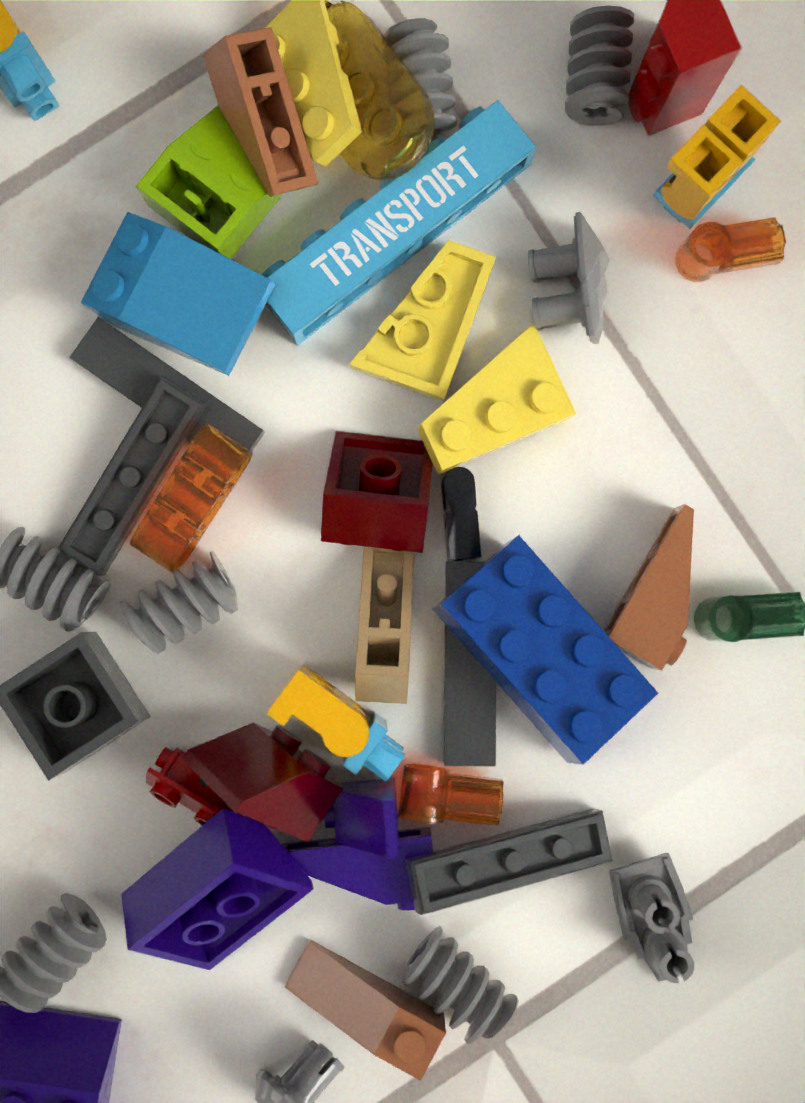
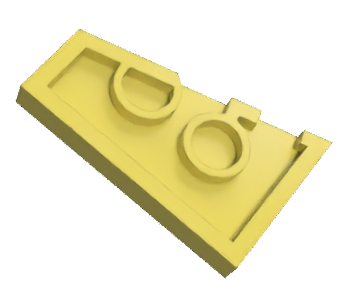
(316, 78)

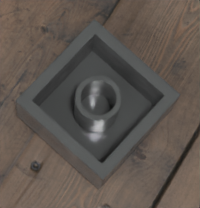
(71, 704)

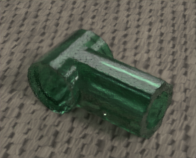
(753, 616)

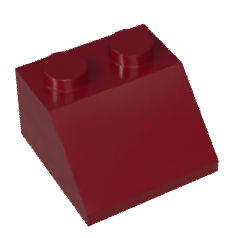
(377, 492)
(267, 778)

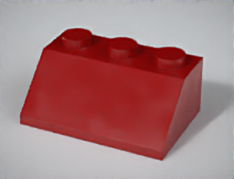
(683, 63)

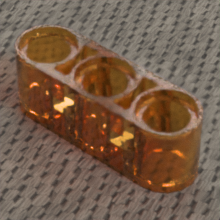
(191, 498)

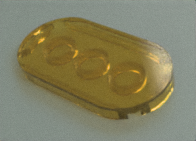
(388, 98)

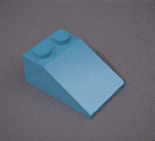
(177, 293)

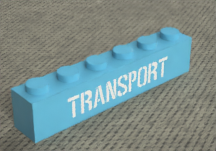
(397, 220)

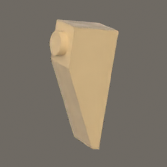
(384, 626)

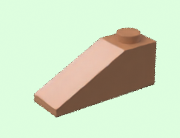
(261, 109)
(657, 601)
(368, 1009)

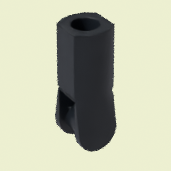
(460, 515)

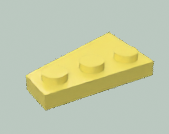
(430, 326)
(498, 406)

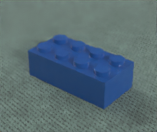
(545, 651)

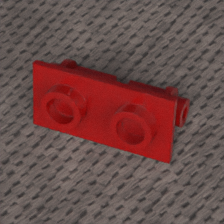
(180, 784)

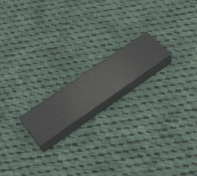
(136, 371)
(132, 476)
(467, 693)
(508, 861)

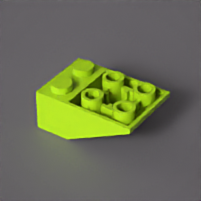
(208, 187)

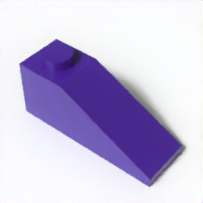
(366, 817)
(361, 871)

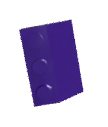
(212, 892)
(56, 1056)

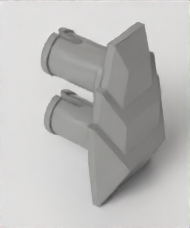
(587, 260)
(655, 915)
(302, 1081)

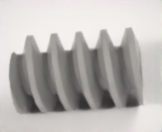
(422, 54)
(598, 65)
(46, 583)
(181, 605)
(53, 958)
(460, 987)

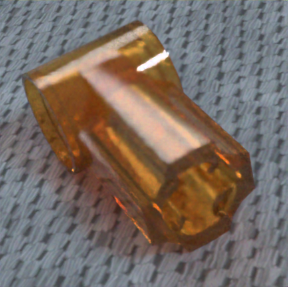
(732, 247)
(434, 794)

